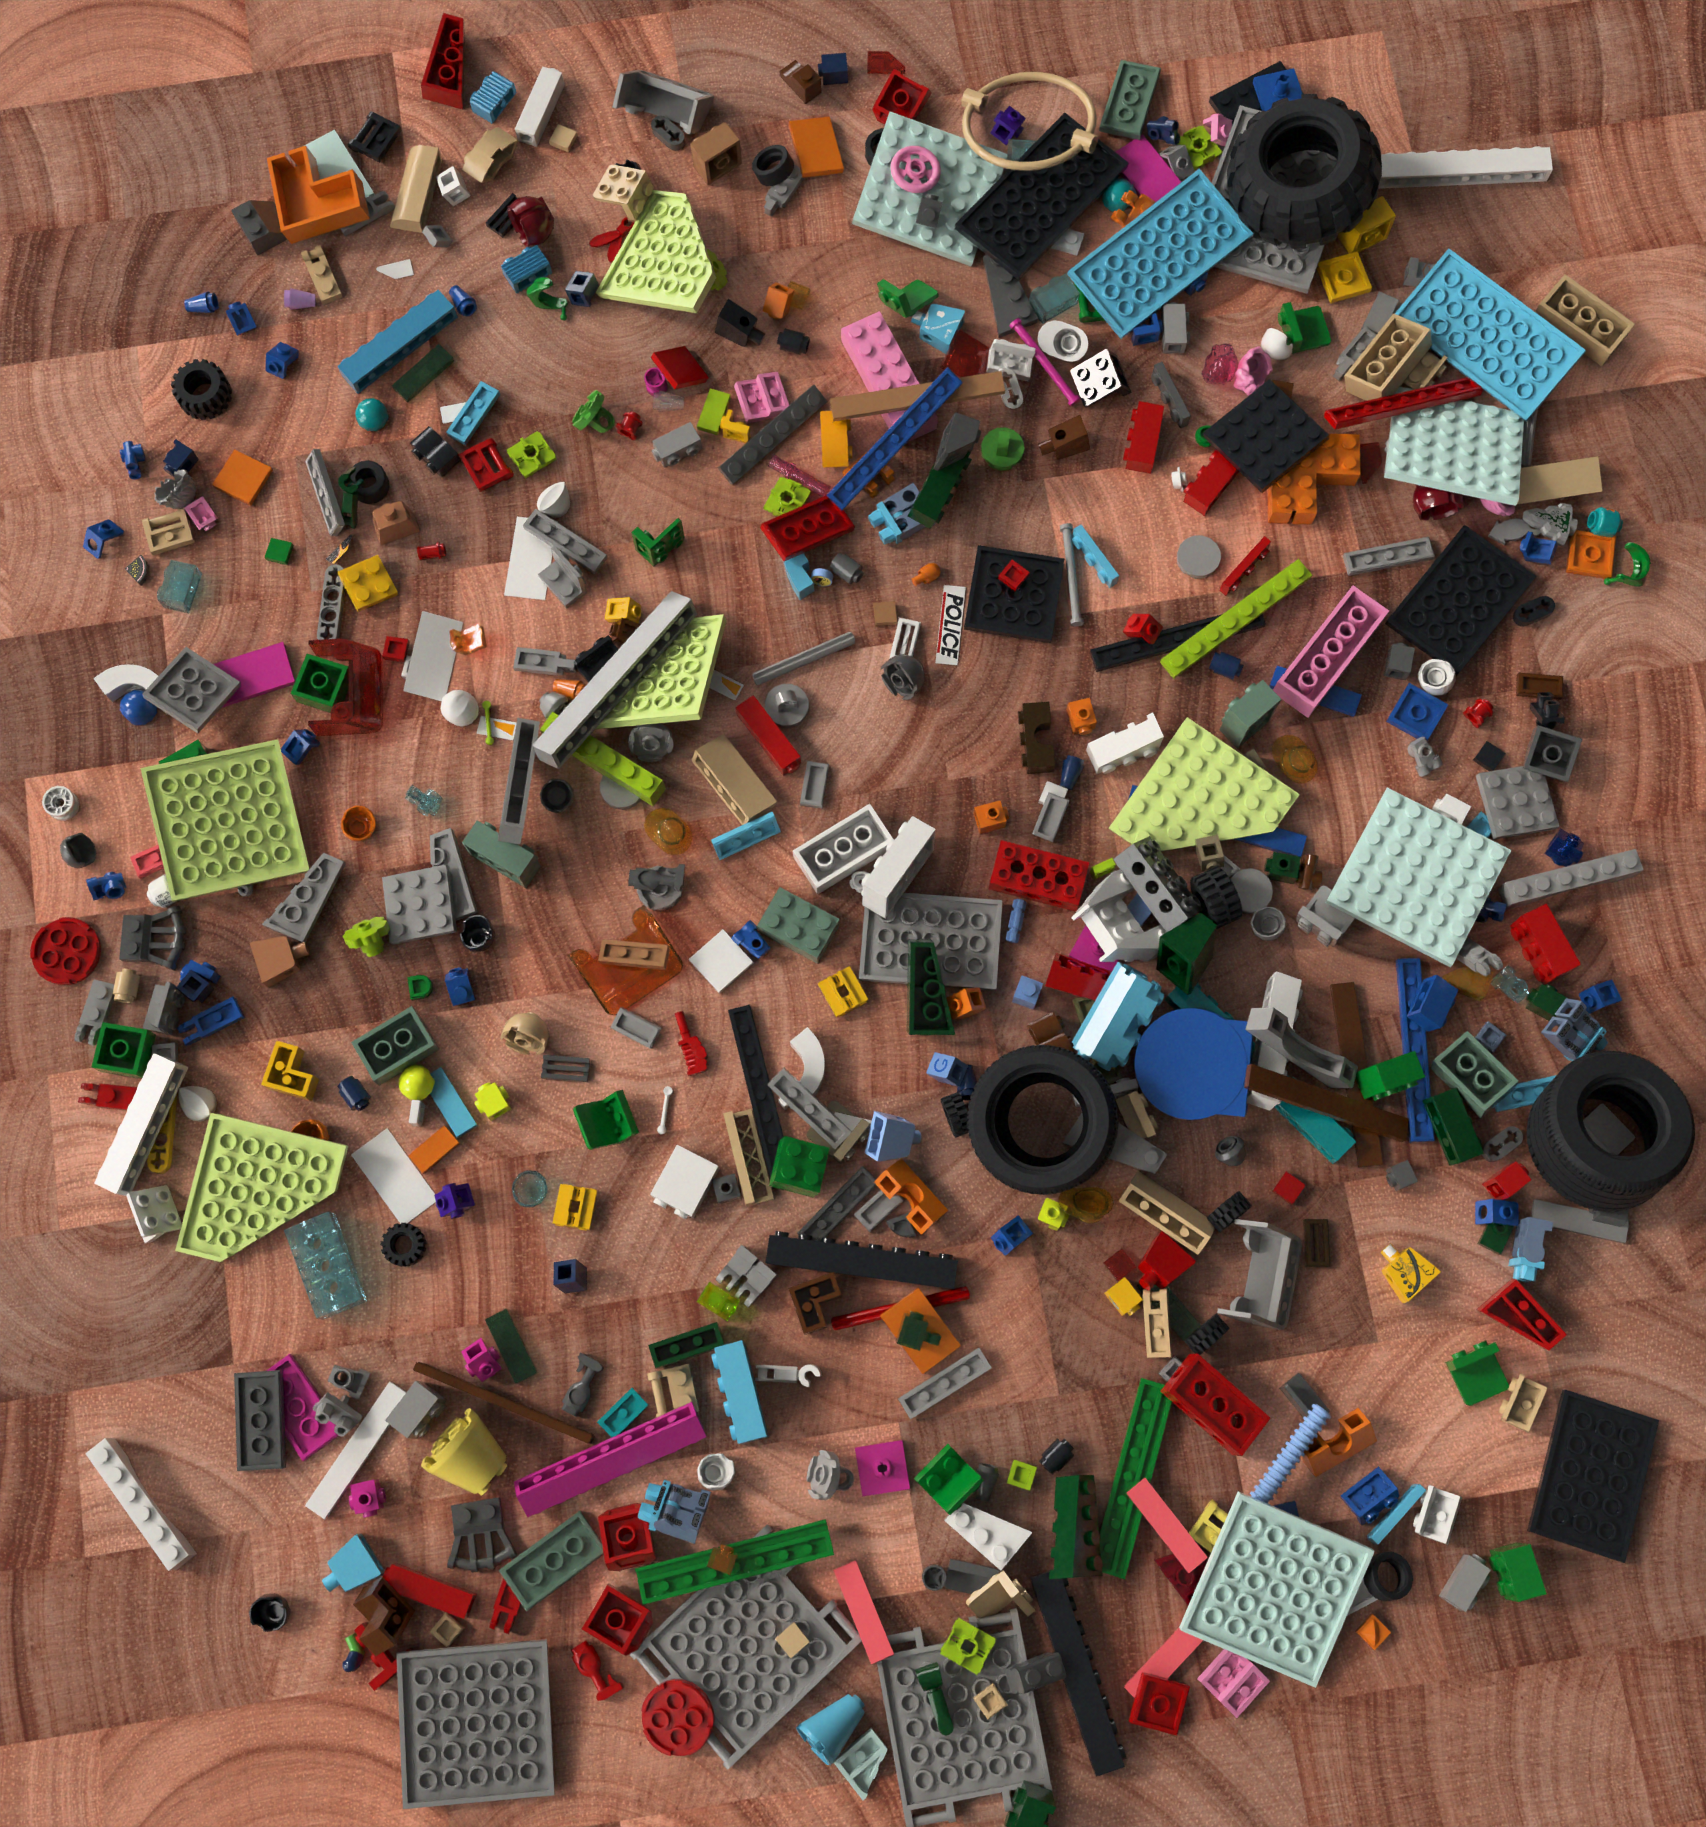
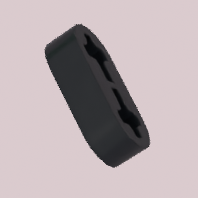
(1532, 607)

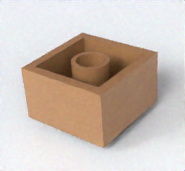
(716, 153)

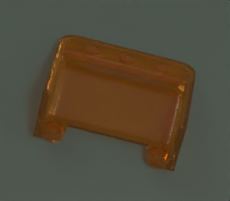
(625, 985)

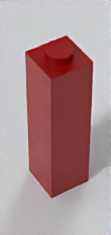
(768, 735)
(430, 1590)

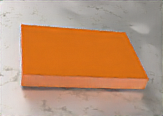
(816, 147)
(929, 1354)

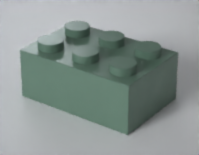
(1249, 713)
(507, 858)
(798, 925)
(395, 1045)
(1474, 1073)

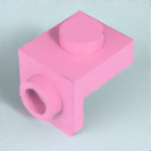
(1220, 128)
(201, 514)

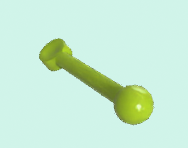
(487, 706)

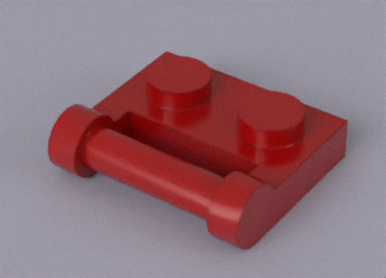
(479, 467)

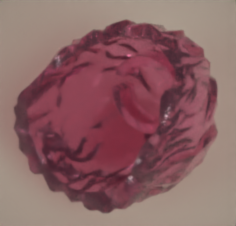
(1220, 365)

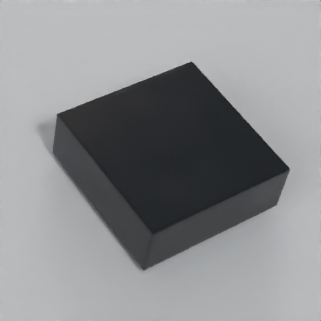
(1489, 756)

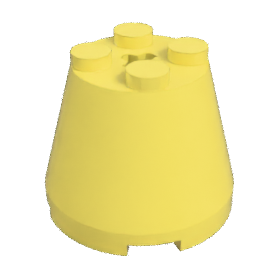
(466, 1455)

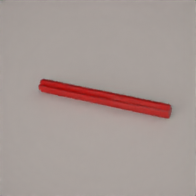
(873, 1314)

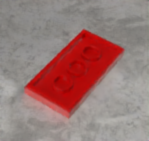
(806, 528)

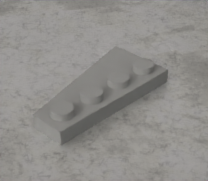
(444, 851)
(307, 899)
(1127, 1149)

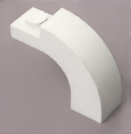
(123, 679)
(812, 1055)

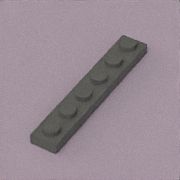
(772, 434)

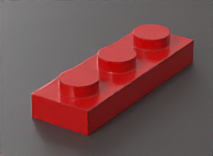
(1246, 566)

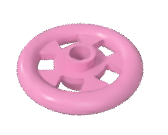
(924, 156)

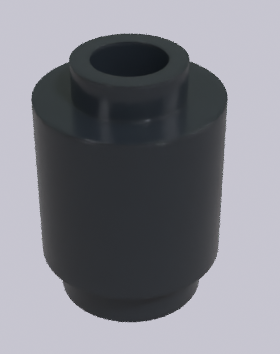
(793, 341)
(1056, 1456)

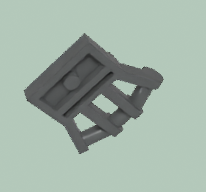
(139, 934)
(474, 1519)

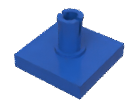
(1276, 87)

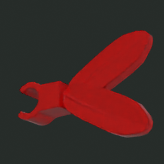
(613, 238)

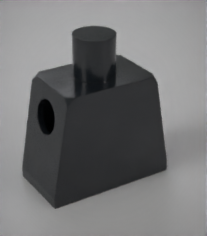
(738, 325)

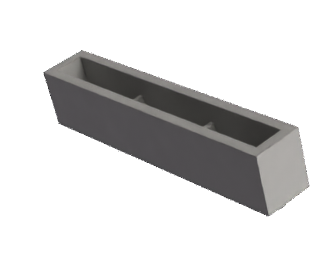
(518, 781)

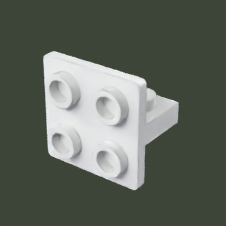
(154, 1212)

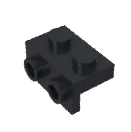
(591, 661)

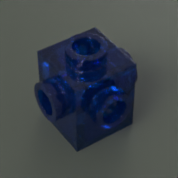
(1565, 848)

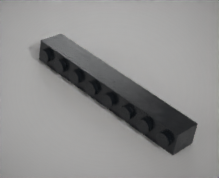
(862, 1261)
(1080, 1679)

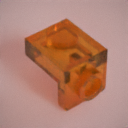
(468, 640)

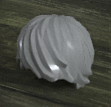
(176, 492)

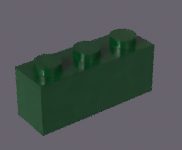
(1453, 1126)
(686, 1345)

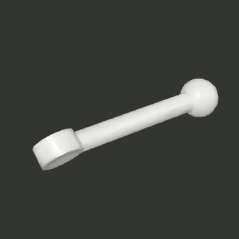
(668, 1092)

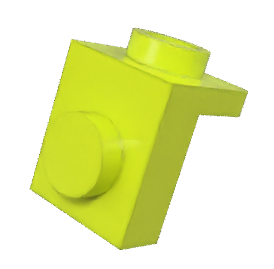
(1053, 1214)

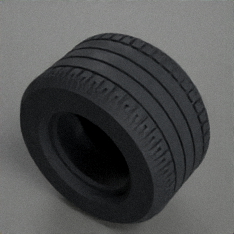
(991, 1108)
(1582, 1168)

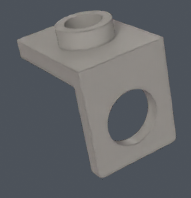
(1178, 160)

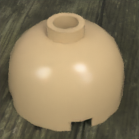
(526, 1033)

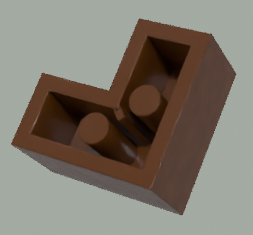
(808, 1298)
(386, 1615)

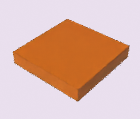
(242, 477)
(1591, 555)

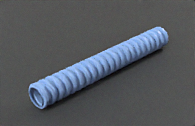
(1291, 1454)

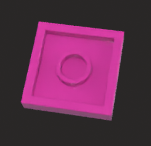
(1089, 950)
(882, 1468)

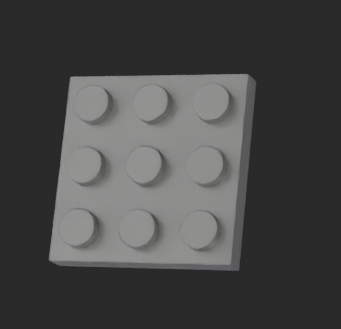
(191, 690)
(1516, 802)
(419, 904)

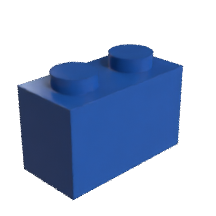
(1432, 1003)

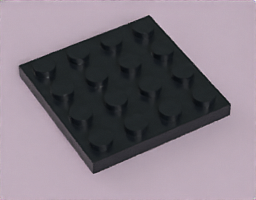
(1266, 436)
(1018, 614)

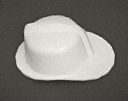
(1063, 341)

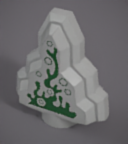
(1553, 522)

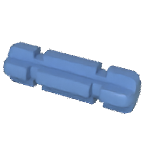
(1015, 920)

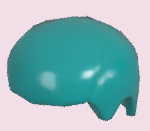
(1114, 193)
(371, 414)

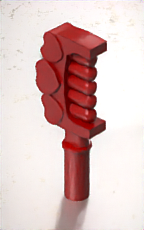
(692, 1048)

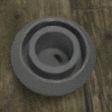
(1231, 1151)

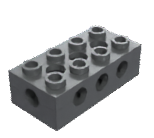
(1154, 888)

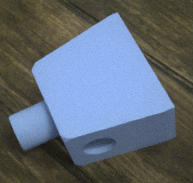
(890, 1137)

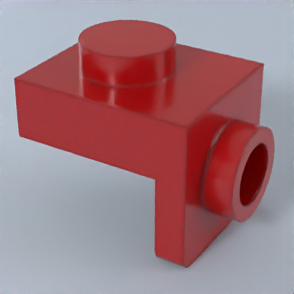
(1143, 626)

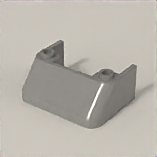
(663, 97)
(1269, 1277)

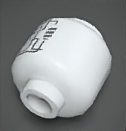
(159, 892)

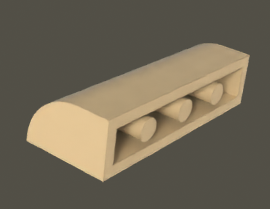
(417, 189)
(1560, 480)
(733, 780)
(1167, 1212)

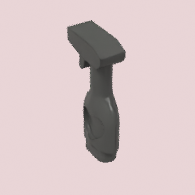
(650, 879)
(579, 1392)

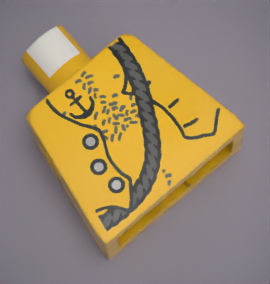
(1407, 1271)

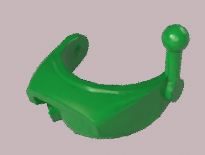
(544, 300)
(1641, 566)

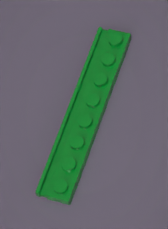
(1135, 1463)
(755, 1557)

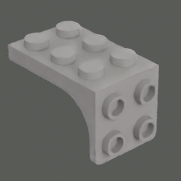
(1323, 919)

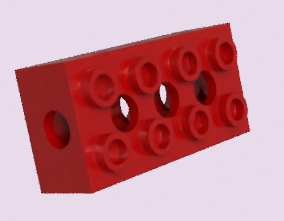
(1038, 861)
(1230, 1400)

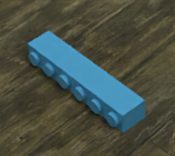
(397, 341)

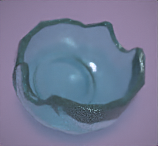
(529, 1189)

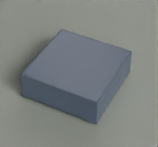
(1490, 1036)

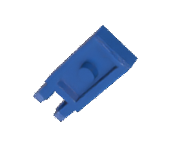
(212, 1020)

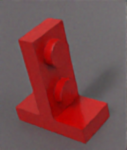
(382, 1660)

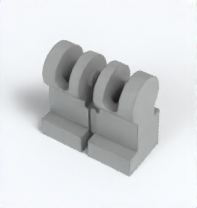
(758, 1276)

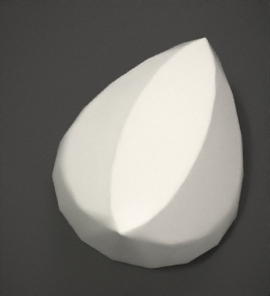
(554, 500)
(197, 1102)

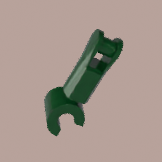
(350, 497)
(931, 1679)

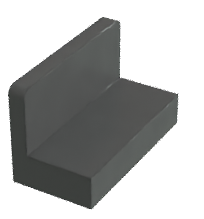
(1301, 1395)
(967, 1576)

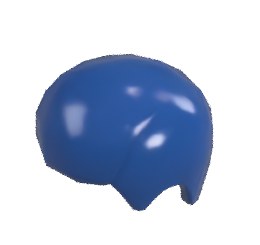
(136, 708)

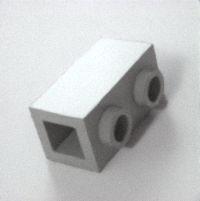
(1174, 328)
(676, 445)
(1465, 1582)

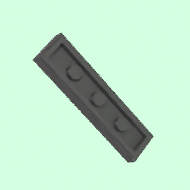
(839, 1205)

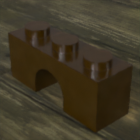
(1037, 756)

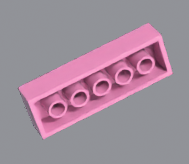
(881, 362)
(1330, 651)

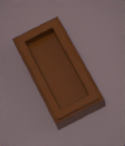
(1530, 684)

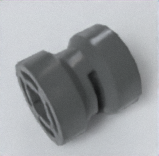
(936, 1580)

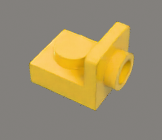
(734, 430)
(622, 608)

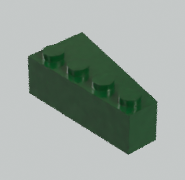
(936, 492)
(926, 996)
(1076, 1529)
(1031, 1806)

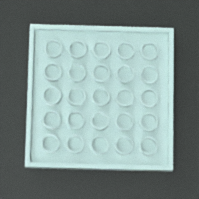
(962, 182)
(1458, 449)
(1418, 877)
(1276, 1589)

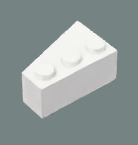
(1125, 745)
(988, 1534)

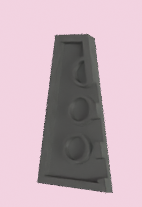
(1007, 298)

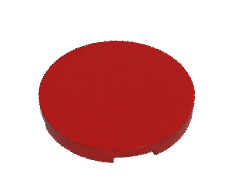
(65, 951)
(677, 1717)

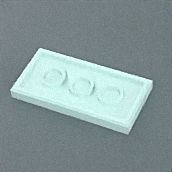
(334, 158)

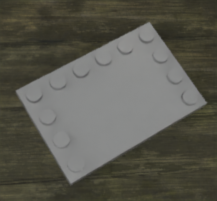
(962, 931)

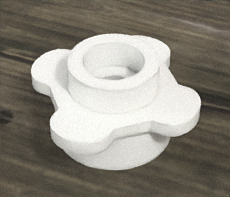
(1179, 479)

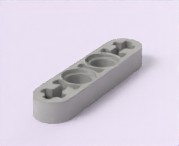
(331, 606)

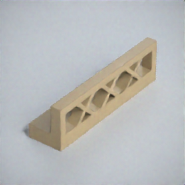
(740, 1160)

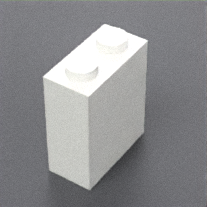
(684, 1182)

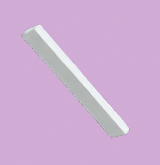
(355, 1452)

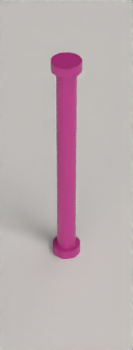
(1072, 398)

